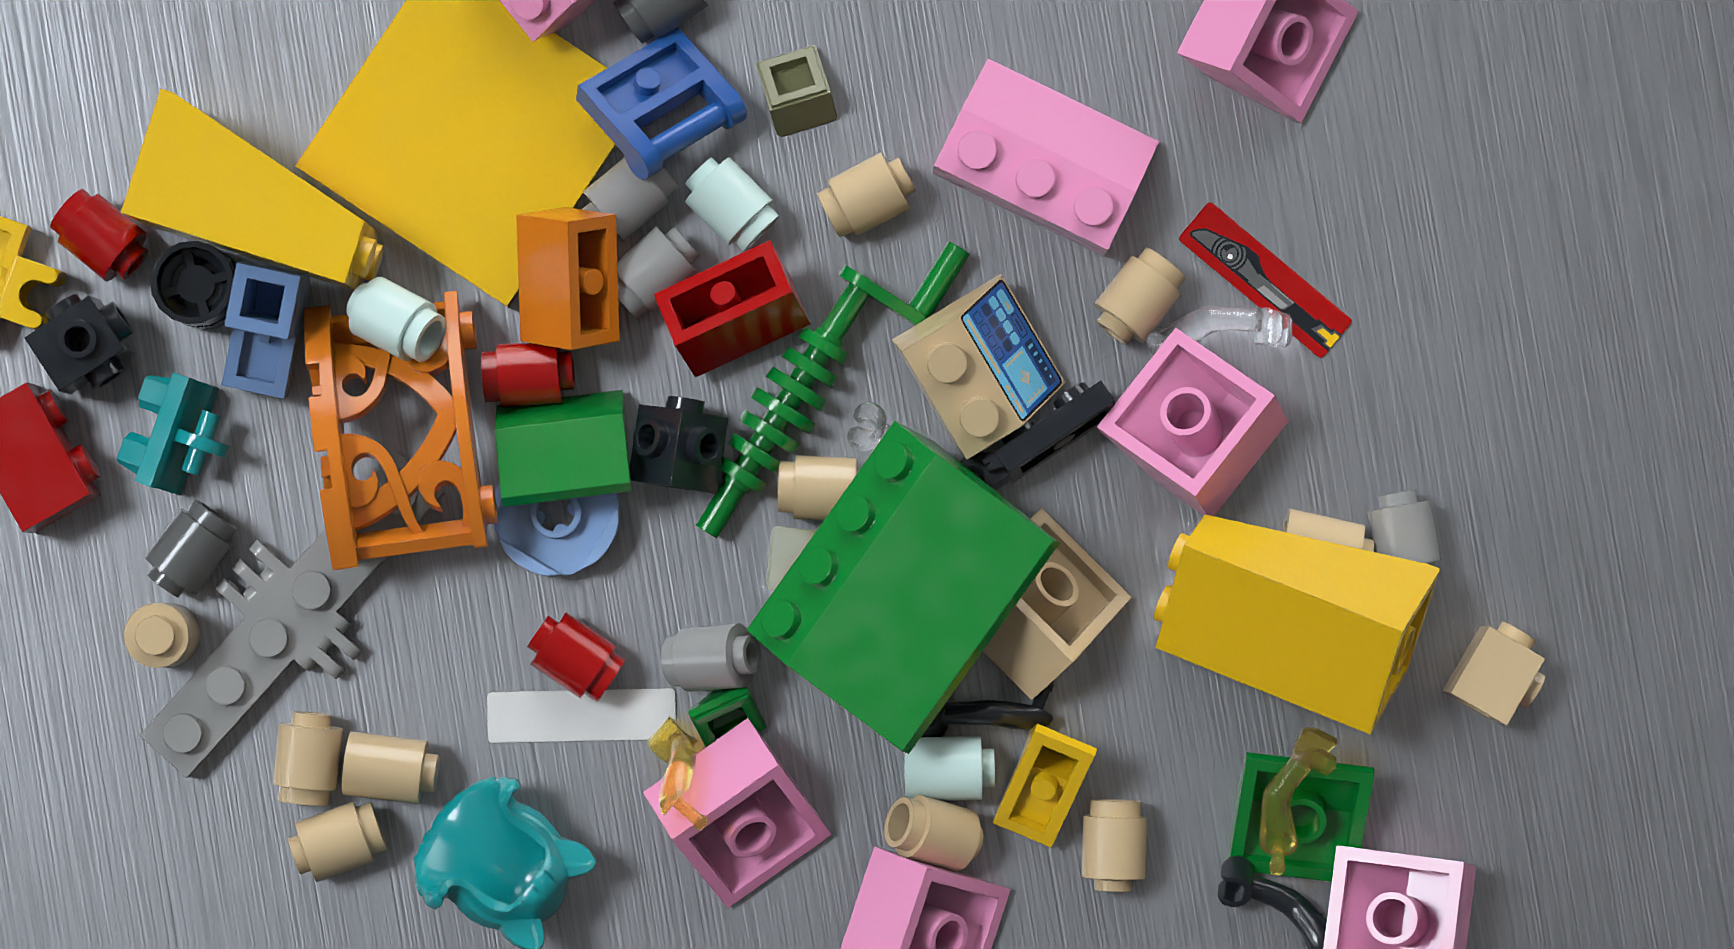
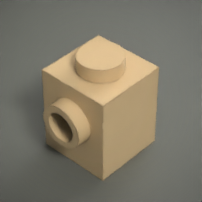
(1497, 673)

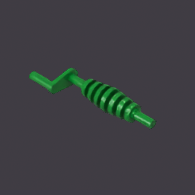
(823, 345)

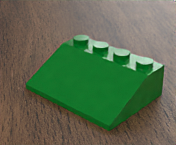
(902, 586)

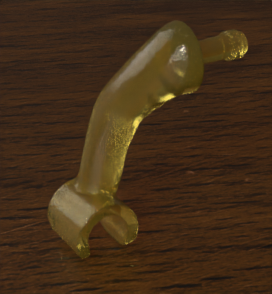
(676, 749)
(1277, 826)

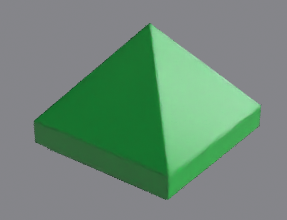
(723, 711)

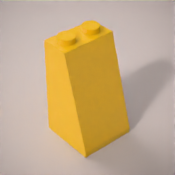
(230, 195)
(1295, 616)

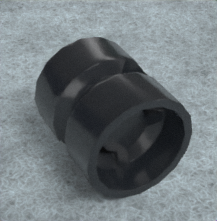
(193, 284)

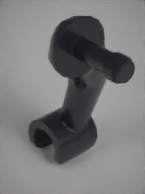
(993, 713)
(1242, 884)

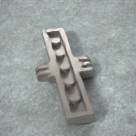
(288, 619)

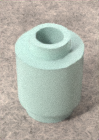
(730, 203)
(395, 320)

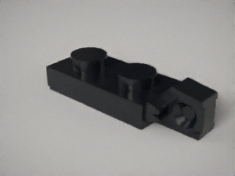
(1034, 443)

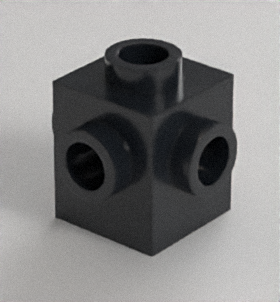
(59, 343)
(678, 446)

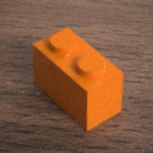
(568, 278)

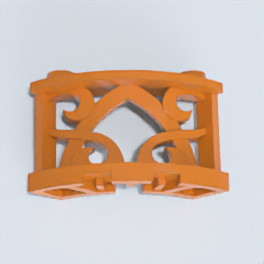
(352, 504)

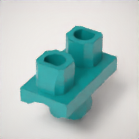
(179, 435)

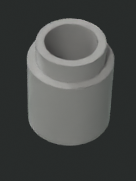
(629, 197)
(651, 267)
(1404, 528)
(711, 657)

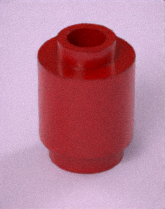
(100, 235)
(526, 374)
(575, 656)

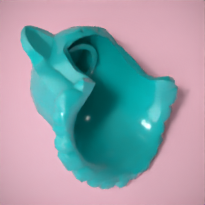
(498, 862)

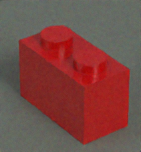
(732, 309)
(38, 464)

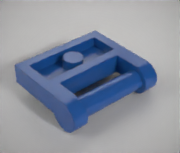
(652, 85)

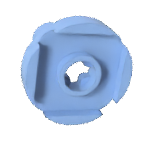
(566, 547)

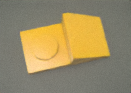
(1044, 785)

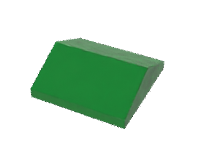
(563, 449)
(1323, 808)

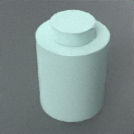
(948, 768)

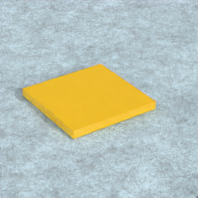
(461, 132)

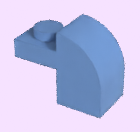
(266, 327)

